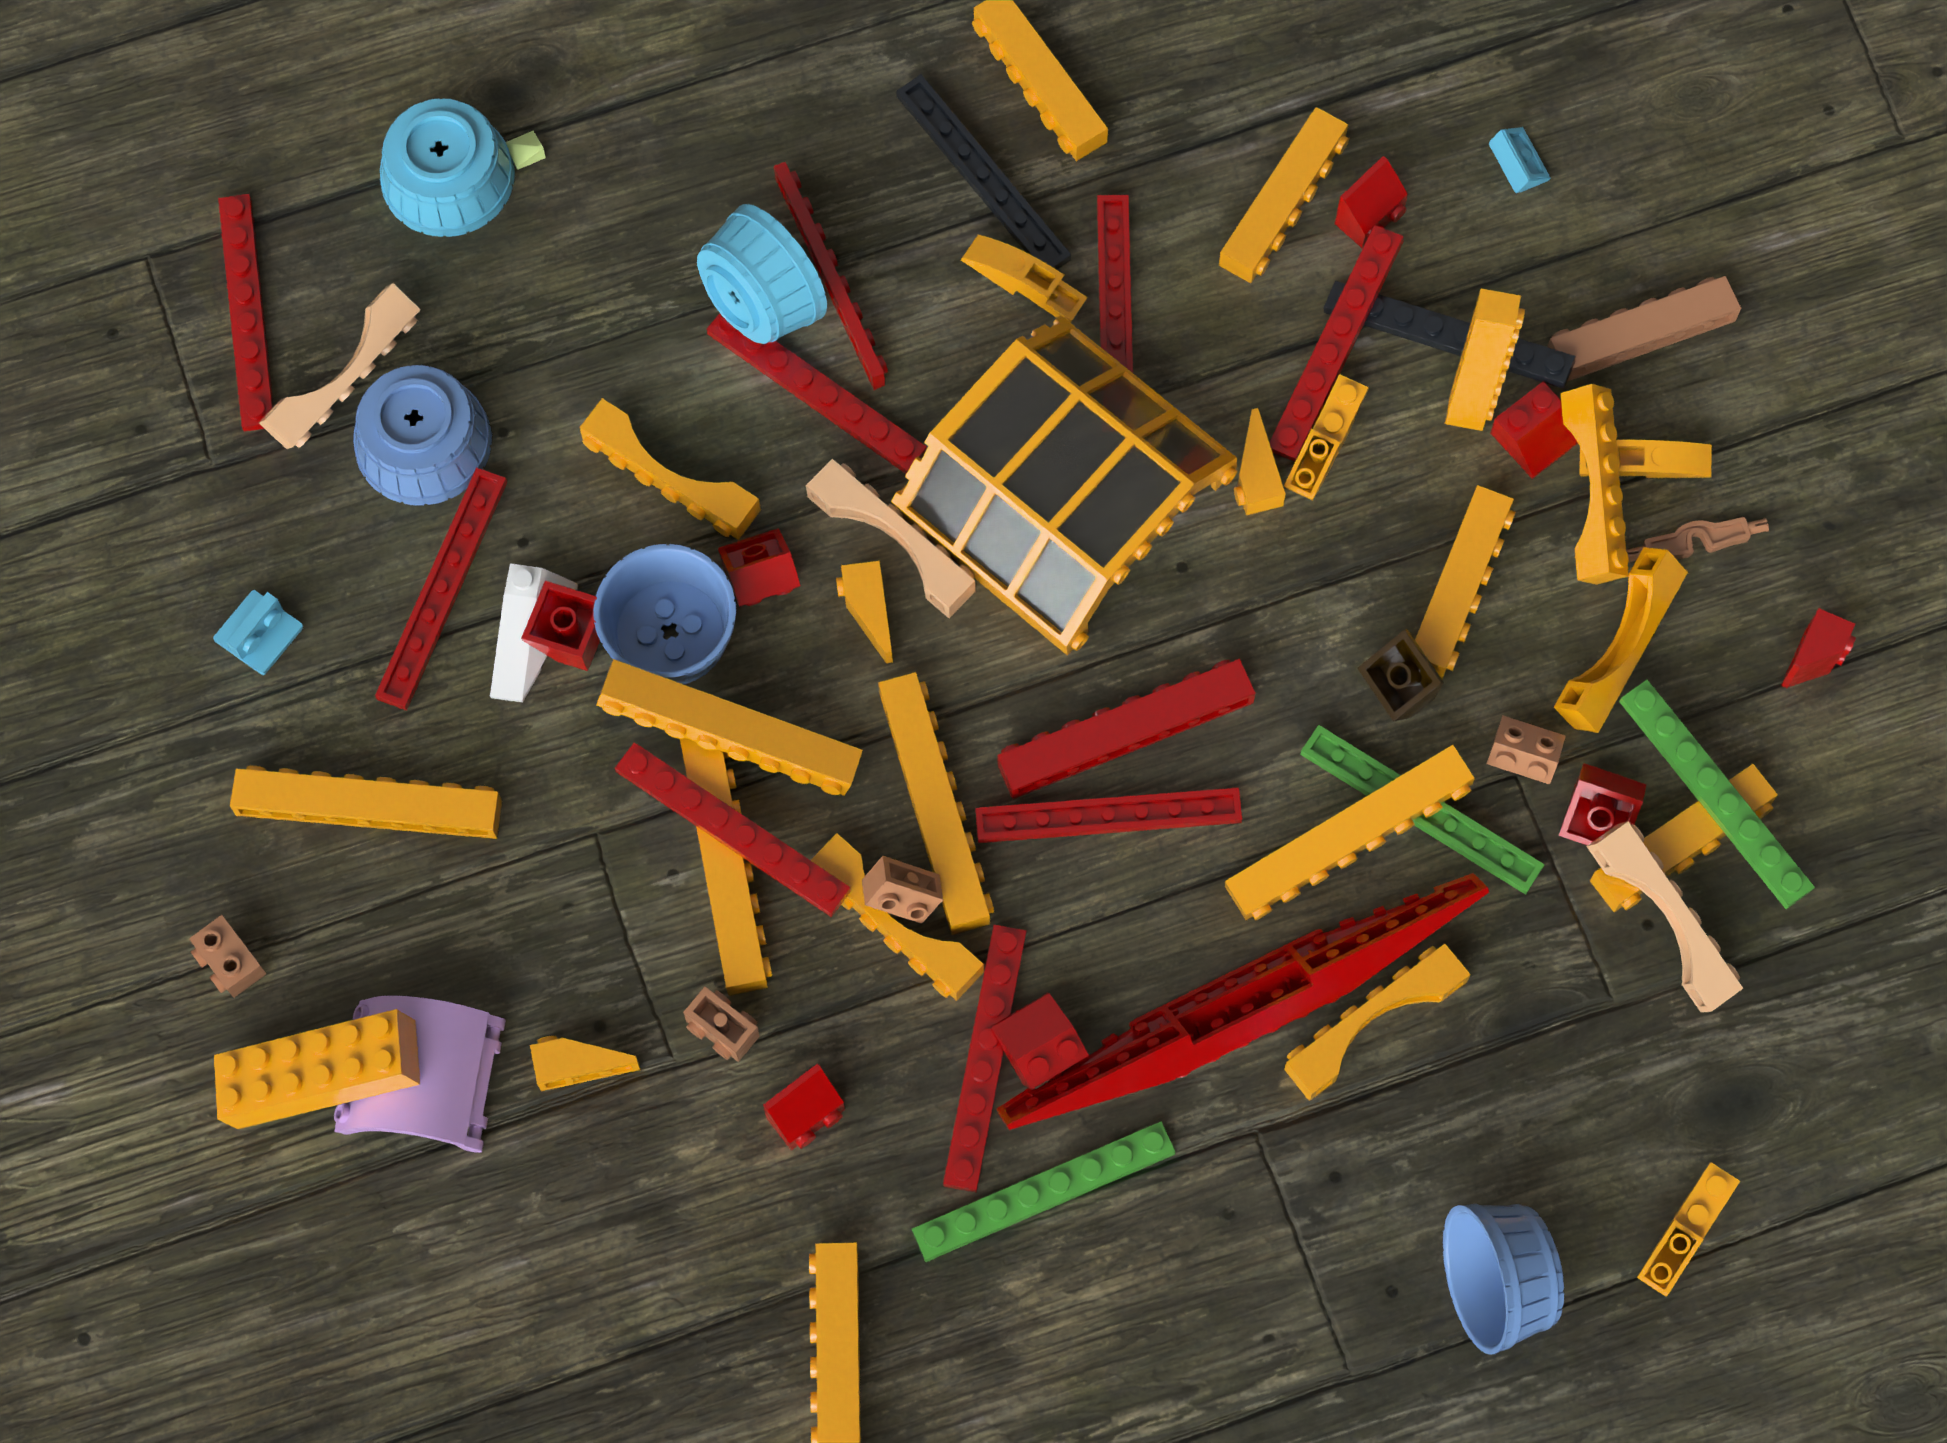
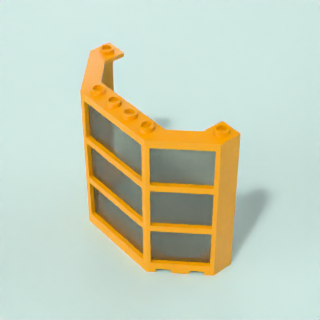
(1058, 478)

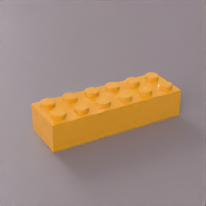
(316, 1069)

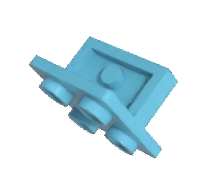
(258, 631)

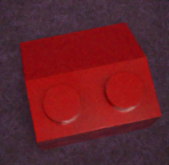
(1371, 201)
(1534, 430)
(759, 567)
(563, 626)
(1820, 648)
(1600, 803)
(1039, 1041)
(804, 1108)

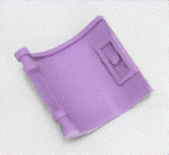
(453, 1075)

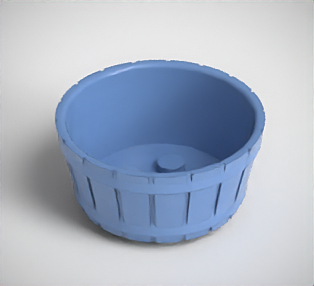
(427, 459)
(660, 589)
(1502, 1273)

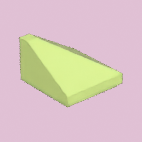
(525, 150)

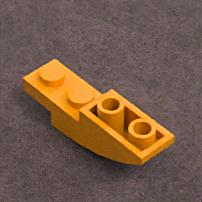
(1024, 273)
(1326, 437)
(1660, 459)
(1688, 1229)

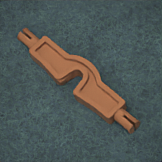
(1713, 536)

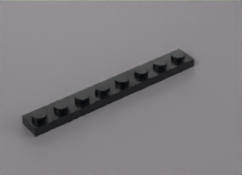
(982, 173)
(1451, 333)

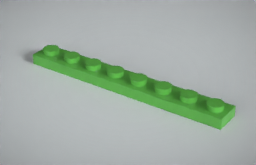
(1716, 794)
(1446, 825)
(1043, 1191)

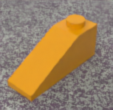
(1259, 479)
(866, 602)
(572, 1062)

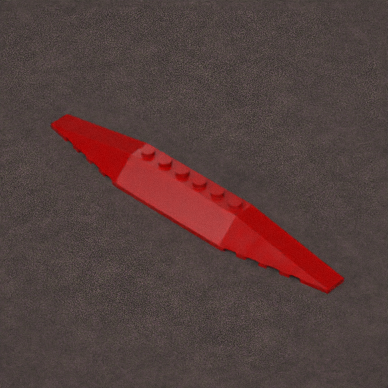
(1244, 1004)

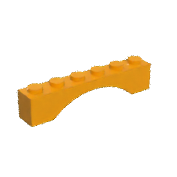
(722, 503)
(1602, 546)
(1651, 589)
(943, 961)
(1428, 981)

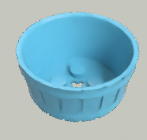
(448, 191)
(760, 276)

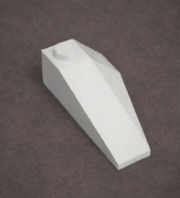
(516, 661)

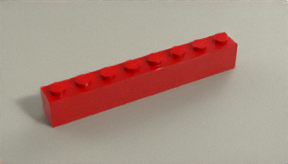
(1125, 728)

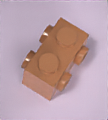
(1526, 749)
(902, 889)
(227, 957)
(715, 1018)

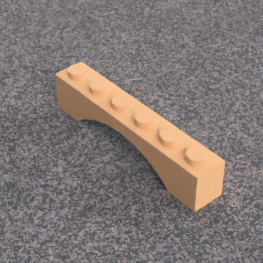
(383, 321)
(843, 496)
(1704, 971)

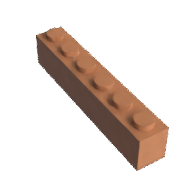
(1648, 326)

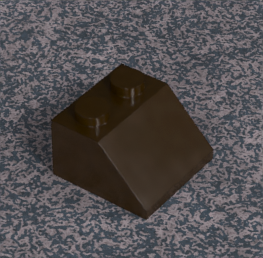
(1402, 677)

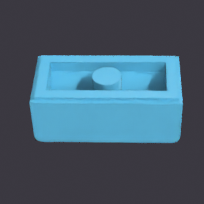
(1518, 159)

